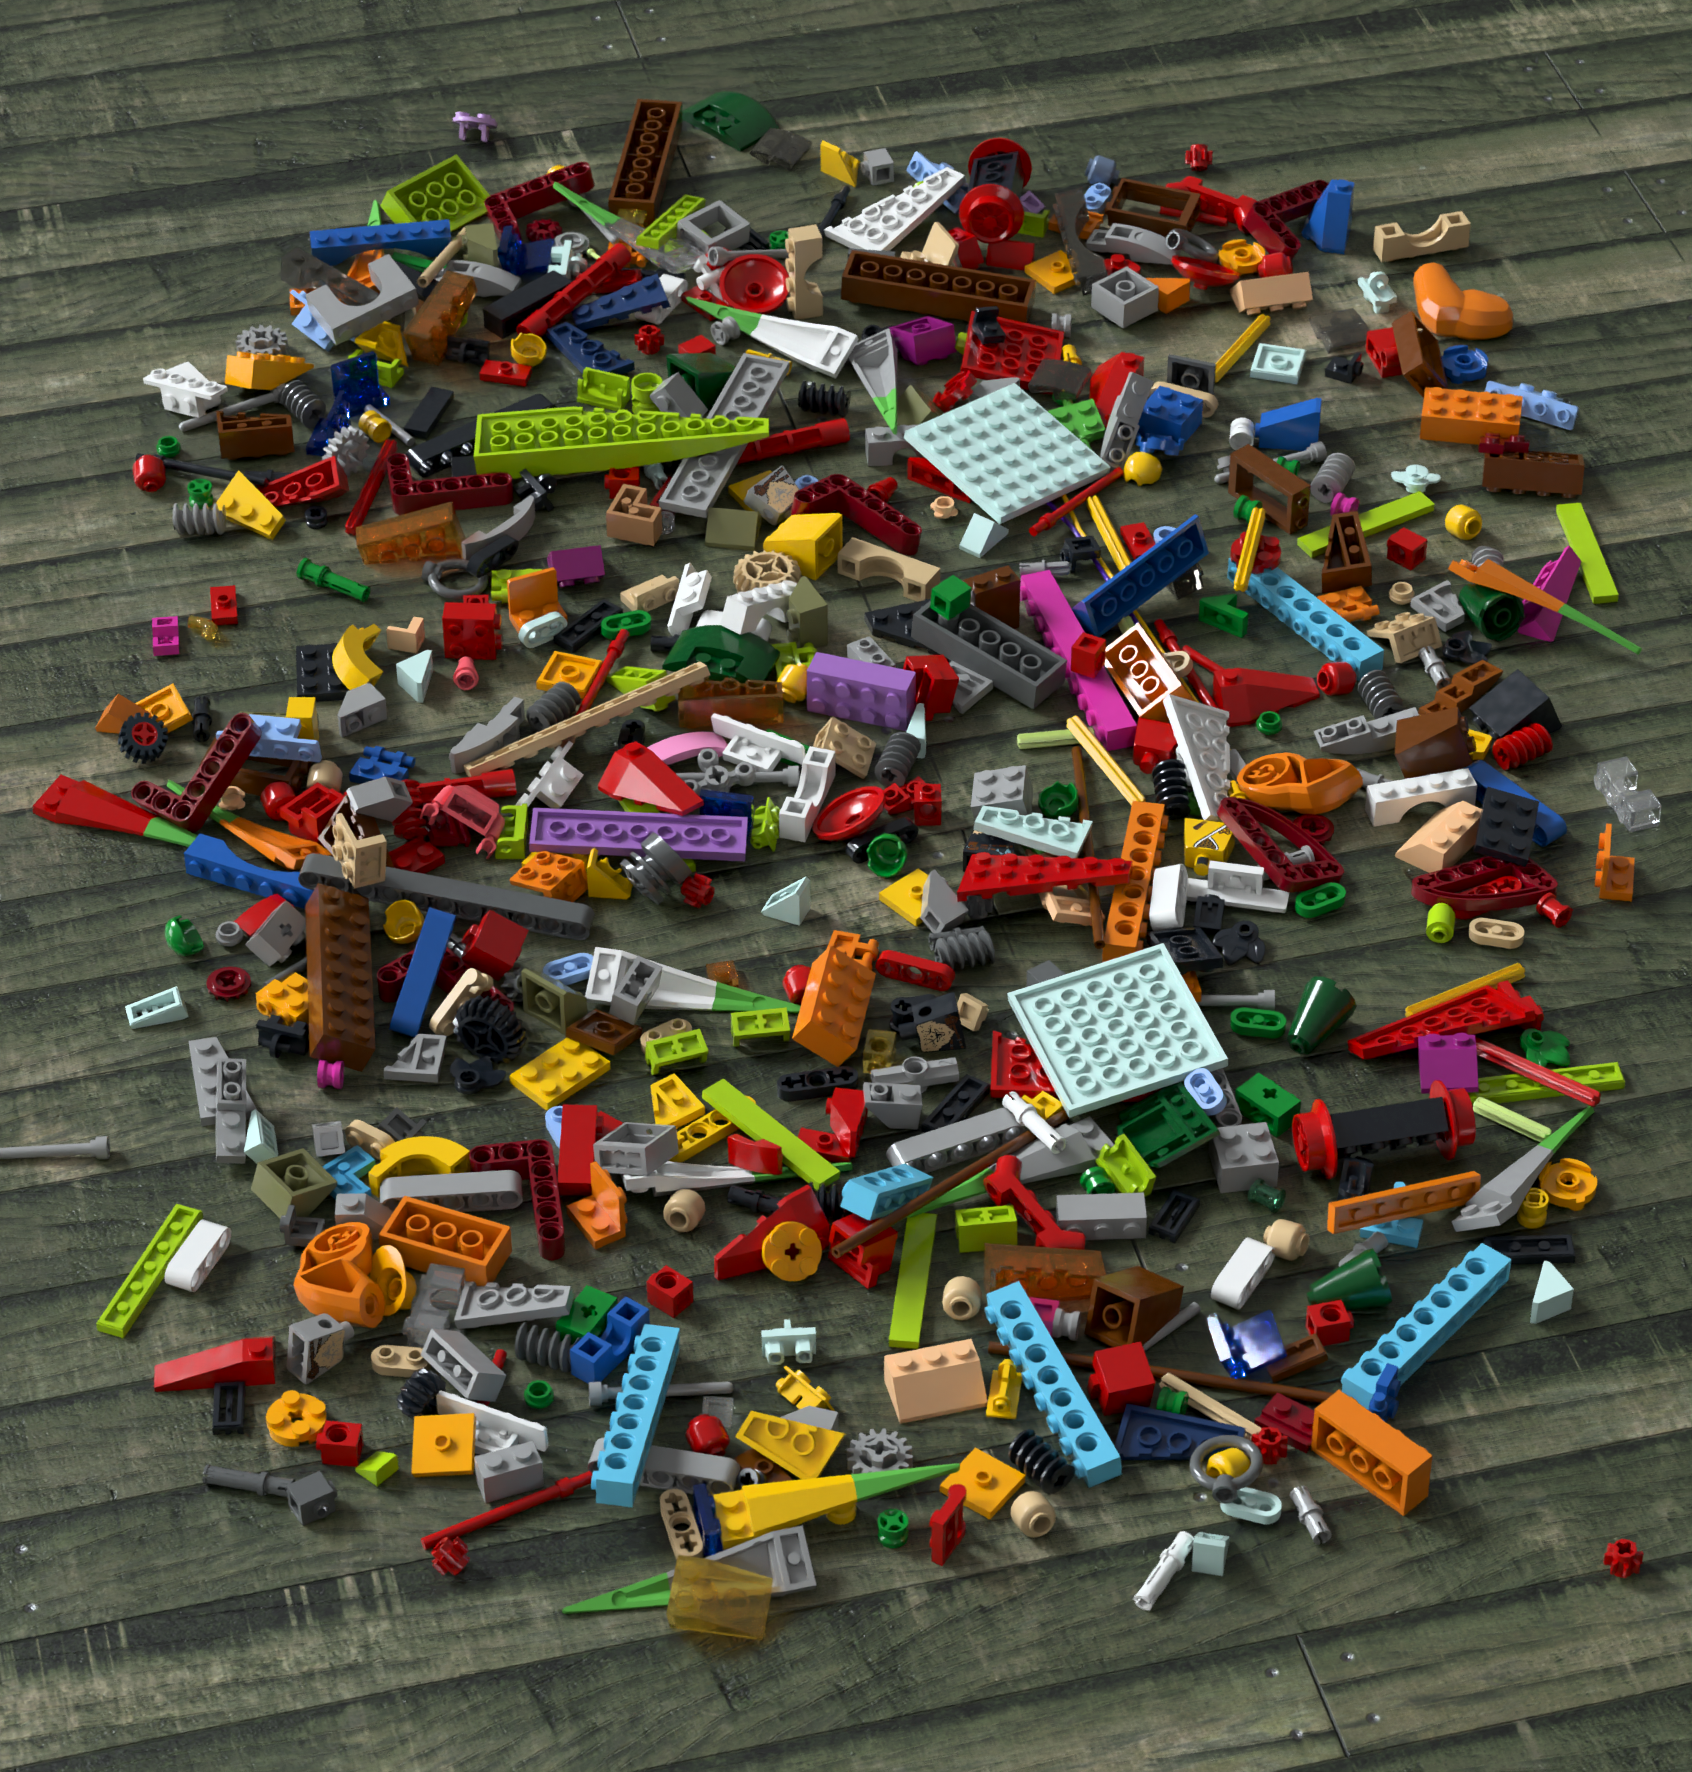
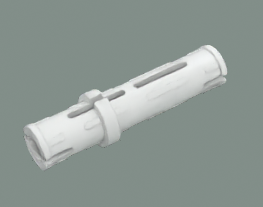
(1027, 1116)
(1170, 1562)

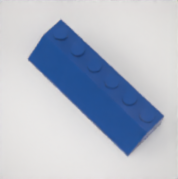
(1142, 578)

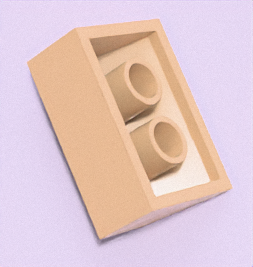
(1272, 293)
(1442, 838)
(935, 1381)

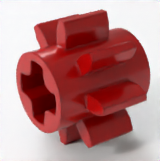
(1199, 157)
(649, 339)
(697, 890)
(1271, 1444)
(450, 1556)
(1623, 1558)

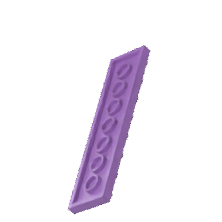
(623, 832)

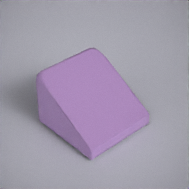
(1031, 203)

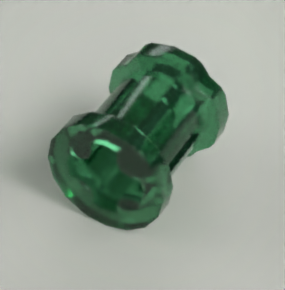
(1257, 1192)

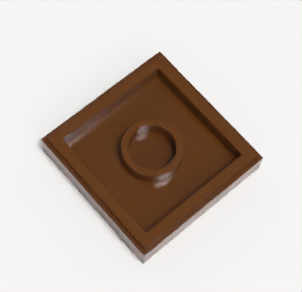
(604, 1032)

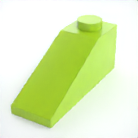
(632, 678)

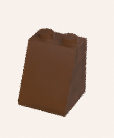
(997, 594)
(1433, 743)
(1131, 1306)

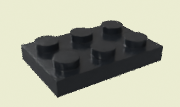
(316, 673)
(1506, 826)
(1188, 949)

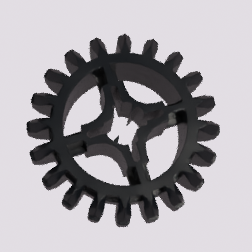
(489, 1029)

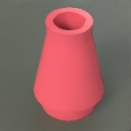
(466, 674)

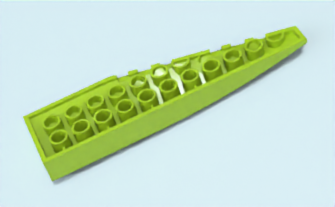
(588, 441)

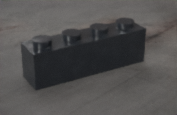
(511, 310)

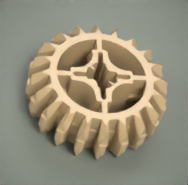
(764, 569)

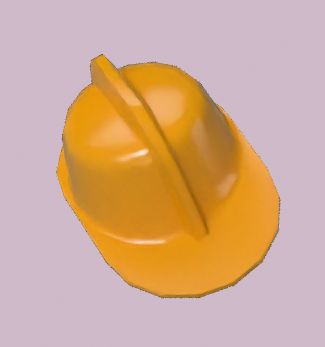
(395, 1282)

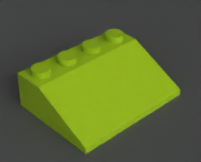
(438, 194)

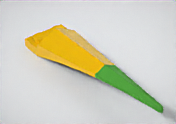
(786, 1504)

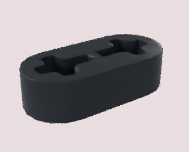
(626, 735)

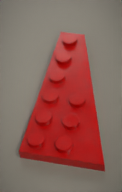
(1037, 874)
(1469, 1014)
(1019, 1070)

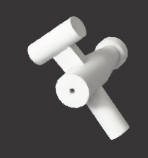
(710, 278)

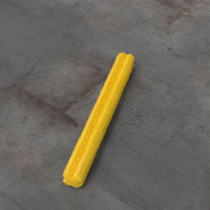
(1241, 346)
(1108, 532)
(1249, 549)
(1104, 760)
(1511, 973)

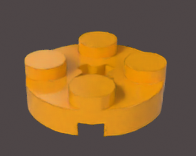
(1241, 256)
(1570, 1196)
(805, 1261)
(292, 1406)

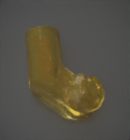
(207, 626)

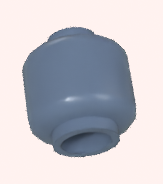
(1101, 171)

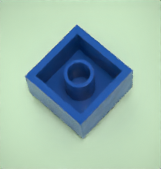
(1171, 414)

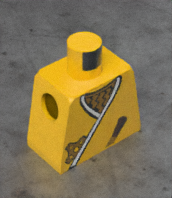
(1205, 843)

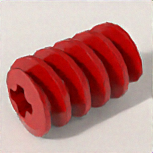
(1522, 746)
(408, 823)

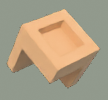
(406, 639)

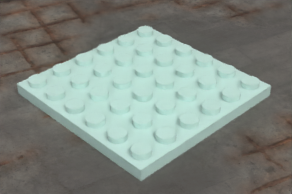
(1007, 453)
(1116, 1030)

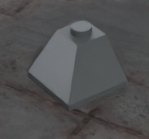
(1191, 373)

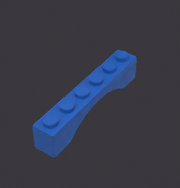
(423, 237)
(214, 861)

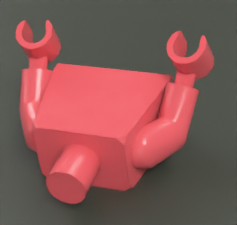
(471, 809)

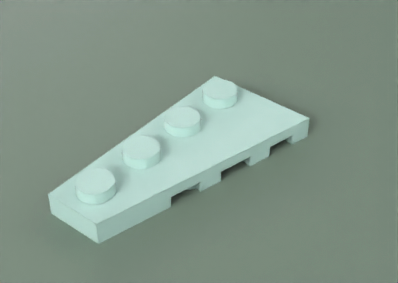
(1047, 835)

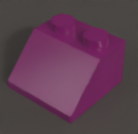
(924, 339)
(577, 565)
(1448, 1060)

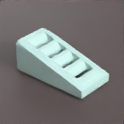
(918, 728)
(171, 1005)
(260, 1138)

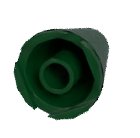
(1492, 610)
(1319, 1014)
(1356, 1283)

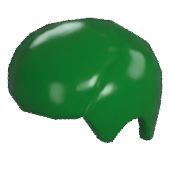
(1058, 800)
(887, 855)
(183, 937)

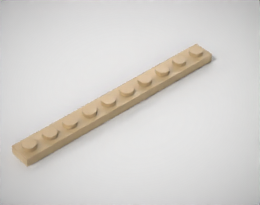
(597, 717)

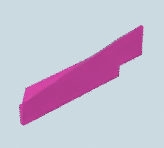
(1556, 580)

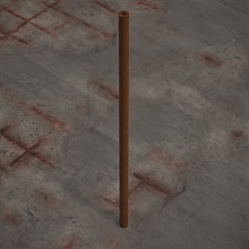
(1088, 849)
(942, 1188)
(1197, 1378)

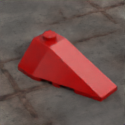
(1110, 379)
(309, 485)
(1252, 692)
(645, 778)
(745, 1251)
(237, 1361)

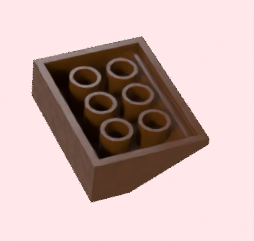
(1534, 471)

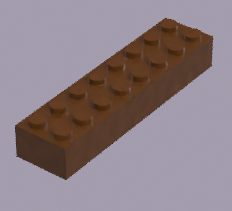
(647, 157)
(934, 287)
(339, 977)

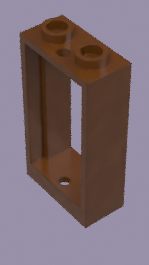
(1155, 195)
(1418, 354)
(1250, 462)
(255, 781)

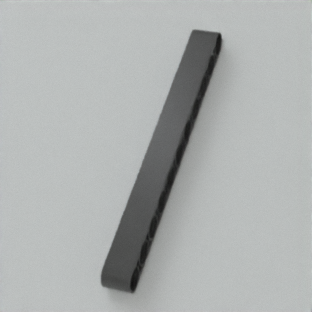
(457, 897)

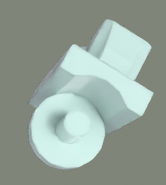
(568, 260)
(1378, 291)
(788, 1342)

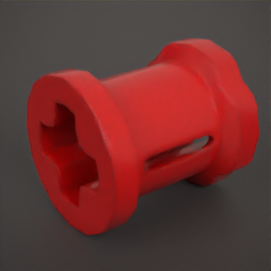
(1554, 910)

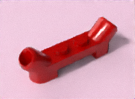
(1216, 202)
(1006, 1188)

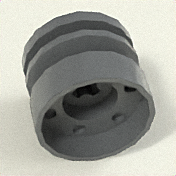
(655, 868)

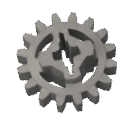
(262, 341)
(348, 448)
(878, 1453)

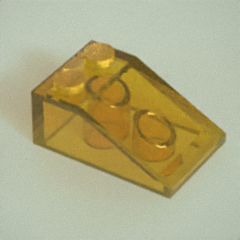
(718, 1598)

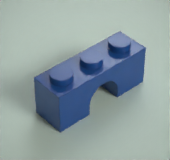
(595, 1356)

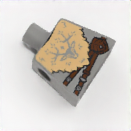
(773, 496)
(316, 1346)

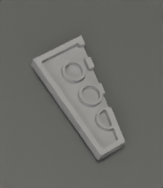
(204, 1064)
(503, 1305)

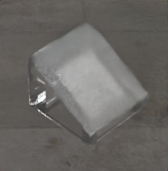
(719, 1407)

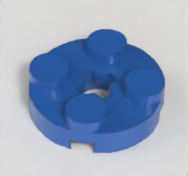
(1464, 364)
(1157, 441)

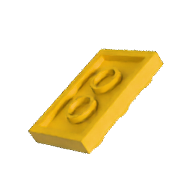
(559, 1072)

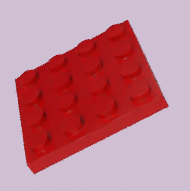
(1016, 357)

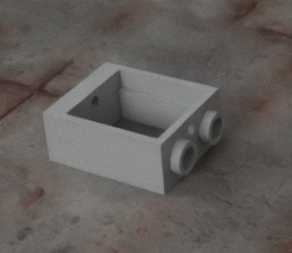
(690, 228)
(635, 1150)

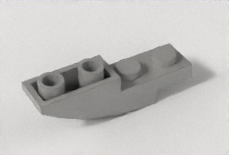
(1139, 243)
(488, 279)
(1124, 419)
(1361, 737)
(486, 739)
(230, 1110)

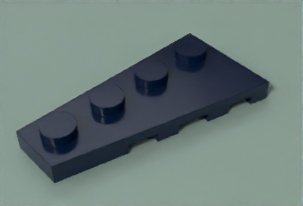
(630, 299)
(586, 352)
(1166, 1435)

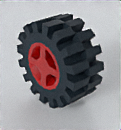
(150, 731)

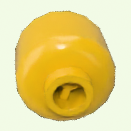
(1463, 522)
(794, 682)
(1229, 1462)

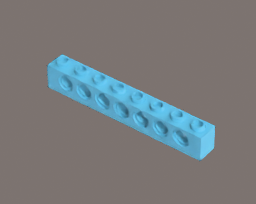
(1312, 619)
(1430, 1322)
(1053, 1385)
(636, 1415)

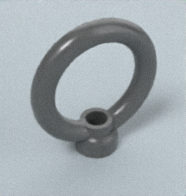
(1179, 239)
(432, 573)
(1225, 1486)

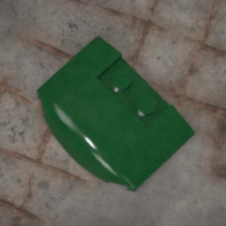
(731, 119)
(724, 653)
(1166, 1125)

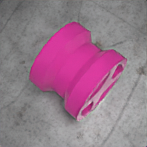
(1342, 504)
(330, 1074)

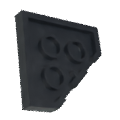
(896, 623)

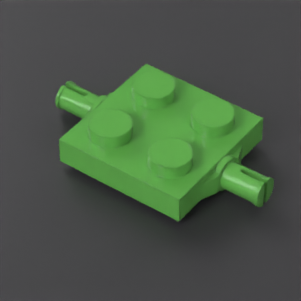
(1081, 420)

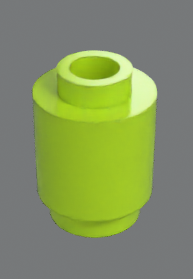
(1440, 923)

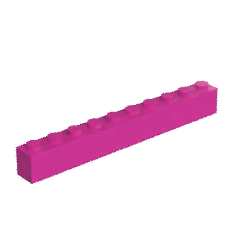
(1060, 630)

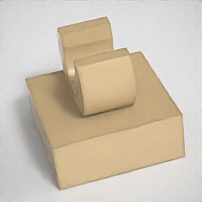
(971, 1011)

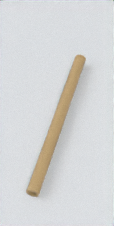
(441, 261)

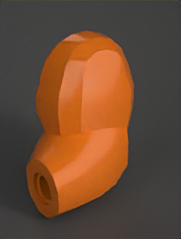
(1456, 312)
(1299, 783)
(336, 1277)

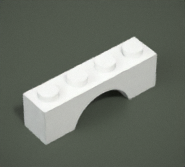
(747, 608)
(815, 780)
(1391, 800)

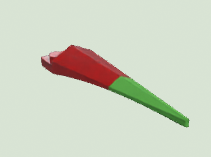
(90, 806)

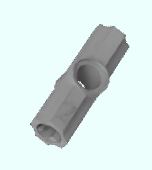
(918, 1072)

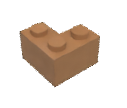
(632, 518)

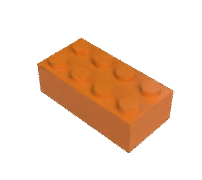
(1467, 415)
(1143, 673)
(834, 1006)
(447, 1237)
(1371, 1452)

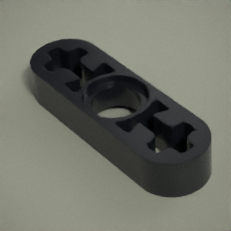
(492, 556)
(903, 828)
(796, 1080)

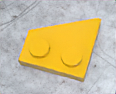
(674, 1102)

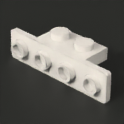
(184, 393)
(689, 598)
(755, 745)
(556, 781)
(1239, 887)
(493, 1428)

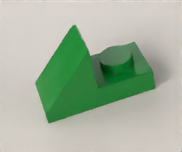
(1223, 614)

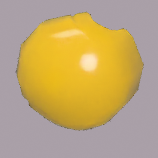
(528, 349)
(1142, 468)
(403, 922)

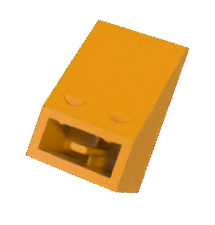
(263, 370)

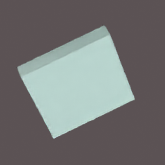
(1278, 363)

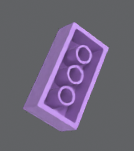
(861, 691)

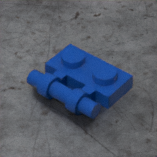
(373, 768)
(1387, 1388)

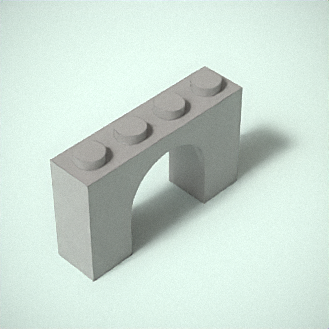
(347, 321)

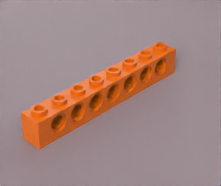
(1131, 900)

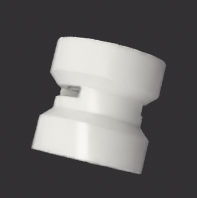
(1241, 433)

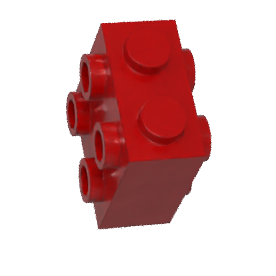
(471, 630)

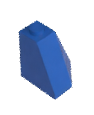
(1331, 217)
(1290, 426)

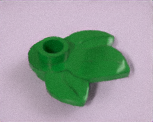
(1545, 1047)

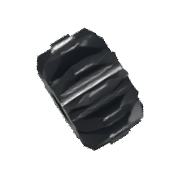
(420, 1393)

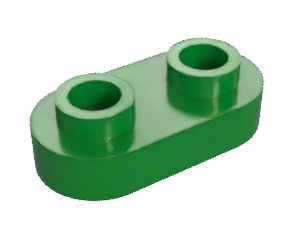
(635, 622)
(1320, 900)
(1258, 1022)

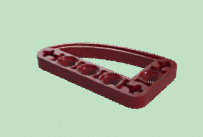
(1288, 877)
(1442, 885)

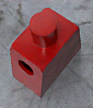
(1153, 744)

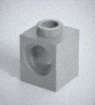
(328, 1138)

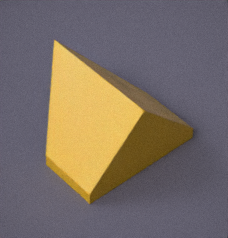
(838, 163)
(384, 341)
(604, 880)

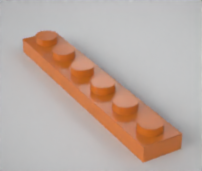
(1402, 1202)

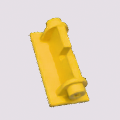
(797, 1386)
(1004, 1391)

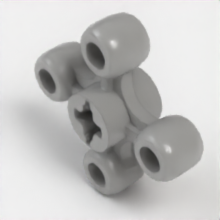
(717, 777)

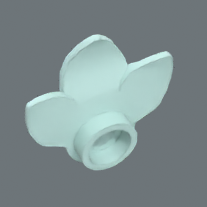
(1415, 478)

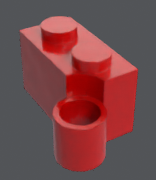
(1383, 352)

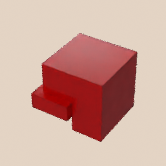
(934, 683)
(311, 811)
(493, 945)
(867, 1259)
(1121, 1378)

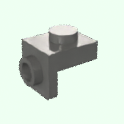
(400, 1126)
(300, 1230)

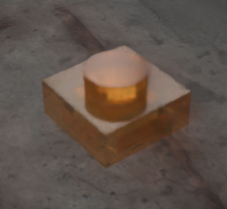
(723, 973)

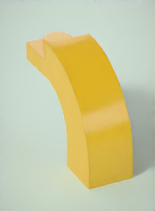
(350, 658)
(419, 1156)

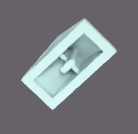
(981, 536)
(415, 674)
(790, 903)
(1551, 1295)
(1209, 1553)

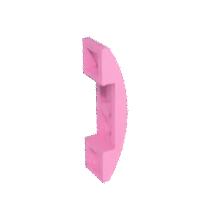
(687, 746)

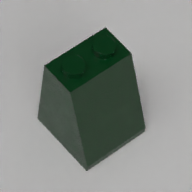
(702, 372)

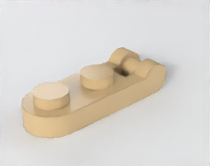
(470, 985)

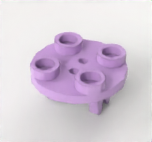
(483, 122)

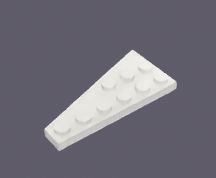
(894, 217)
(1204, 749)

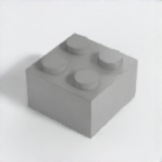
(1124, 297)
(1004, 789)
(1243, 1156)

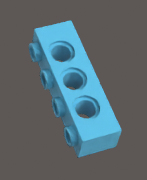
(884, 1191)

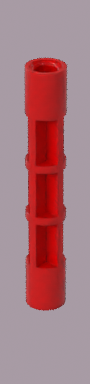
(584, 285)
(788, 441)
(490, 784)

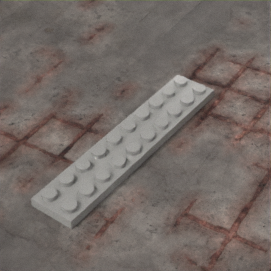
(746, 394)

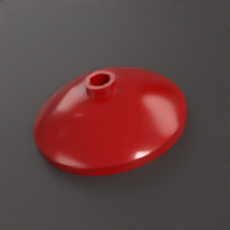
(1204, 273)
(754, 275)
(850, 814)

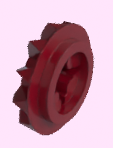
(543, 230)
(1322, 825)
(226, 976)

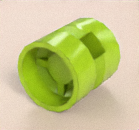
(642, 387)

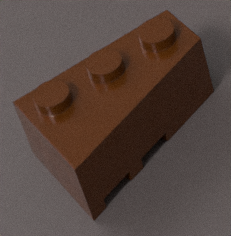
(254, 436)
(1346, 556)
(362, 826)

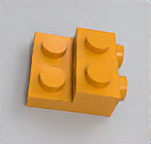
(285, 999)

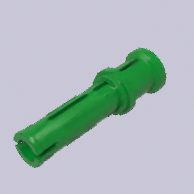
(324, 577)

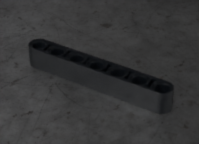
(437, 453)

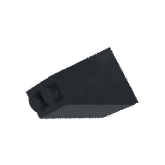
(1513, 706)

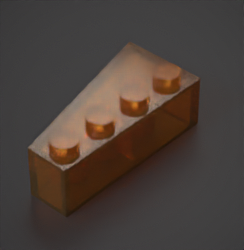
(439, 317)
(412, 536)
(744, 702)
(1042, 1271)

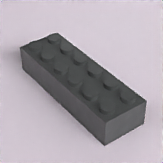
(994, 651)

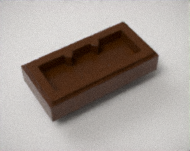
(1300, 1356)
(757, 1461)

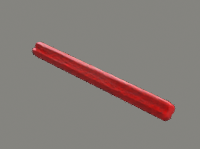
(370, 487)
(1537, 1073)

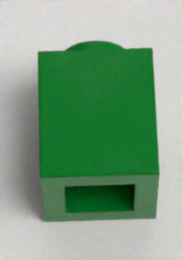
(950, 597)

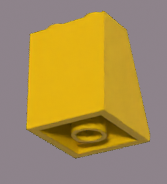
(810, 541)

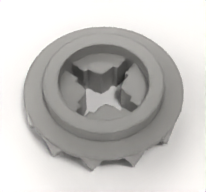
(579, 241)

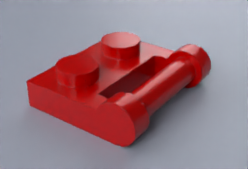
(948, 1525)

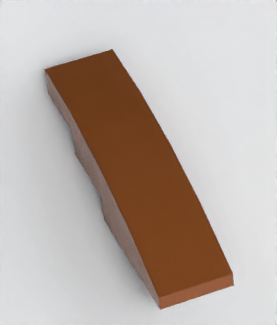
(1465, 688)

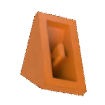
(1172, 292)
(116, 713)

